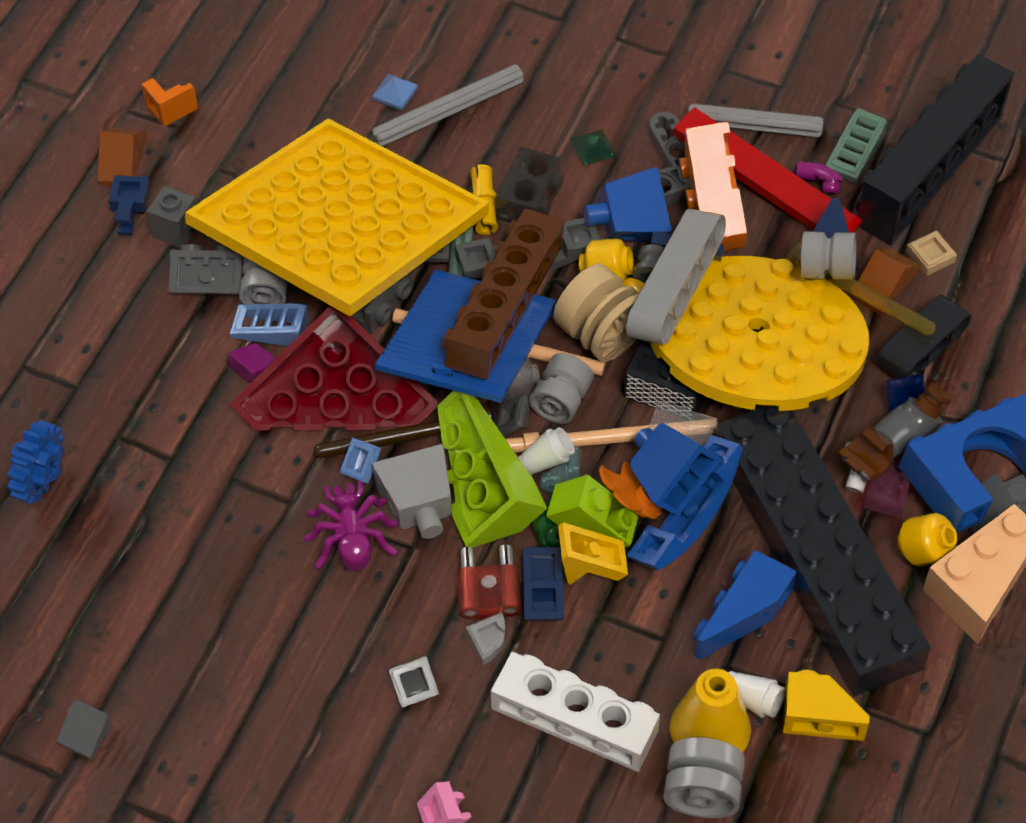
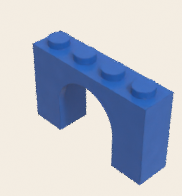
(939, 469)

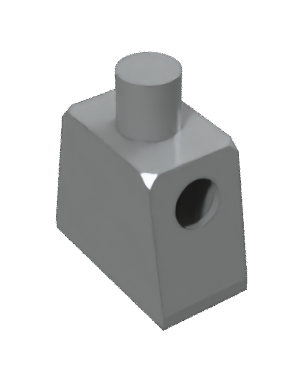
(416, 489)

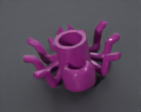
(350, 530)

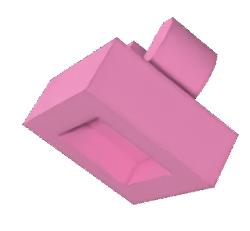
(441, 805)

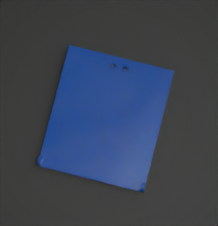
(417, 344)

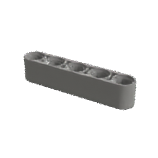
(676, 276)

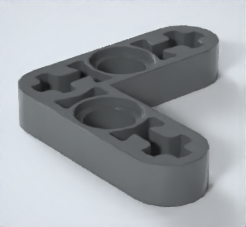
(671, 174)

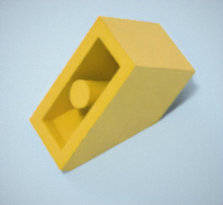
(821, 708)

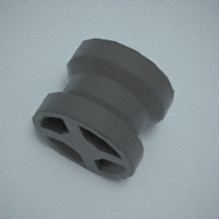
(647, 259)

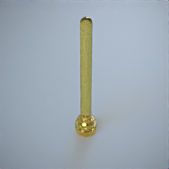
(872, 297)

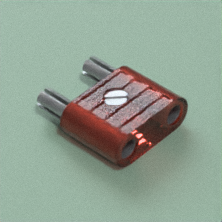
(489, 588)

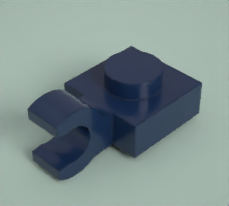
(126, 197)

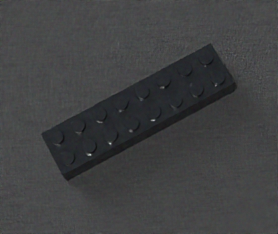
(817, 535)

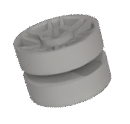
(704, 778)

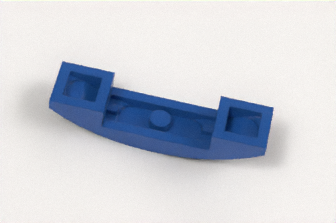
(677, 533)

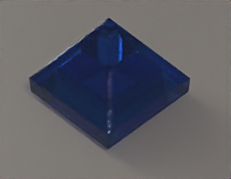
(901, 389)

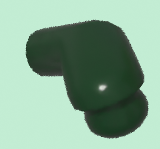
(546, 530)

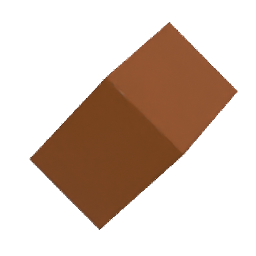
(119, 153)
(887, 274)

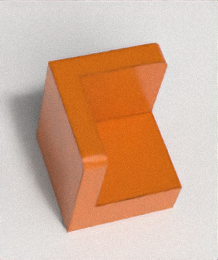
(169, 104)

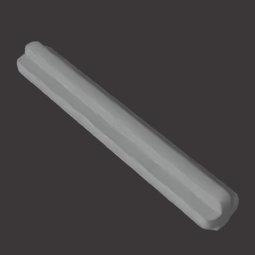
(764, 120)

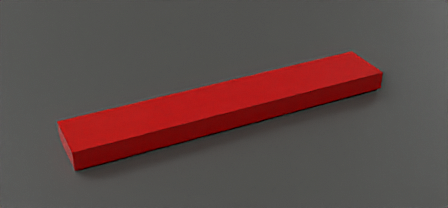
(770, 177)

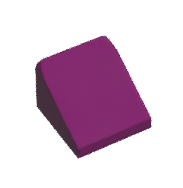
(250, 361)

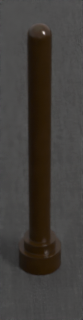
(384, 438)

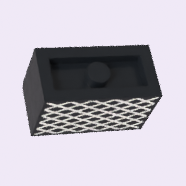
(650, 380)

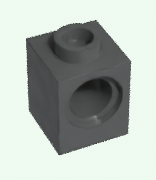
(167, 217)

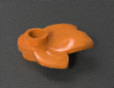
(629, 491)

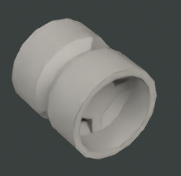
(828, 255)
(261, 285)
(562, 388)

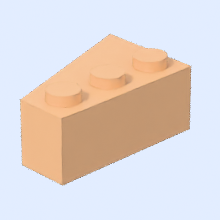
(980, 572)

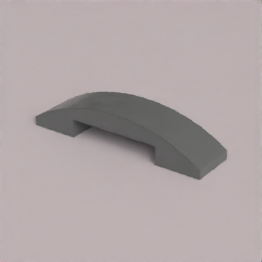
(576, 236)

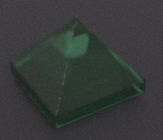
(592, 147)

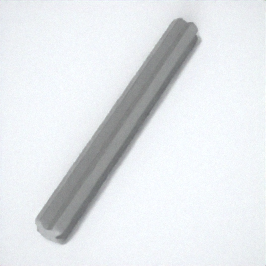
(447, 105)

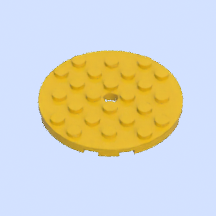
(806, 352)

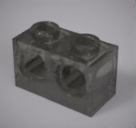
(529, 184)

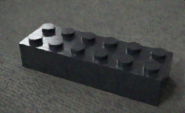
(933, 148)

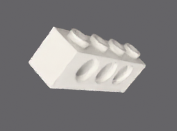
(586, 729)

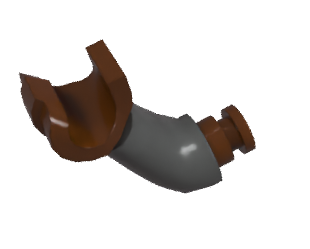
(878, 445)

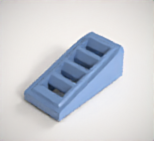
(282, 313)

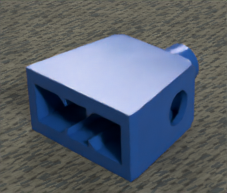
(631, 208)
(671, 466)

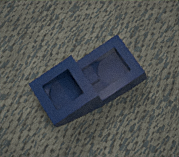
(543, 584)

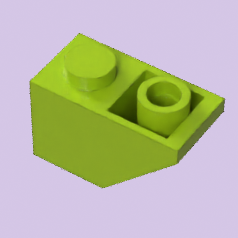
(591, 507)

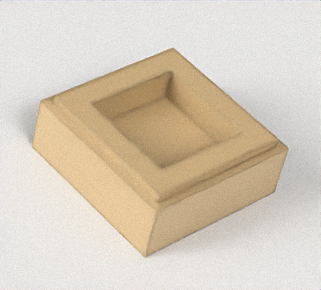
(931, 253)

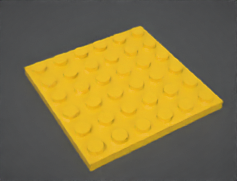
(337, 215)

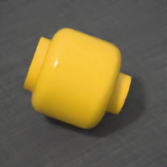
(609, 253)
(926, 539)

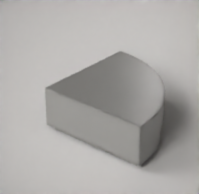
(487, 637)

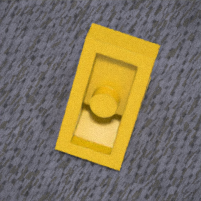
(592, 553)

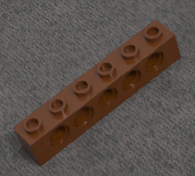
(504, 294)

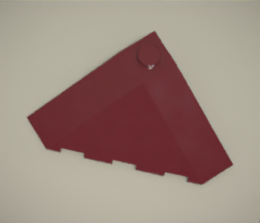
(332, 382)

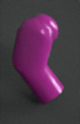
(820, 172)

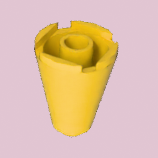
(712, 711)

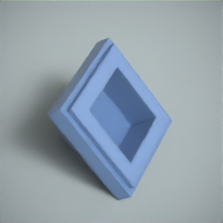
(395, 92)
(359, 460)

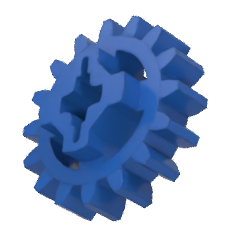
(35, 461)

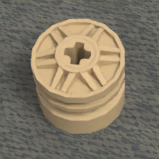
(597, 311)

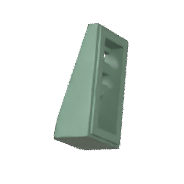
(863, 126)

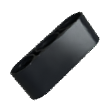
(912, 351)

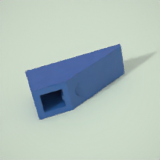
(750, 603)

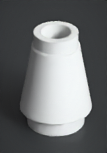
(548, 451)
(760, 694)

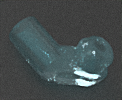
(563, 472)

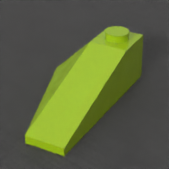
(488, 479)

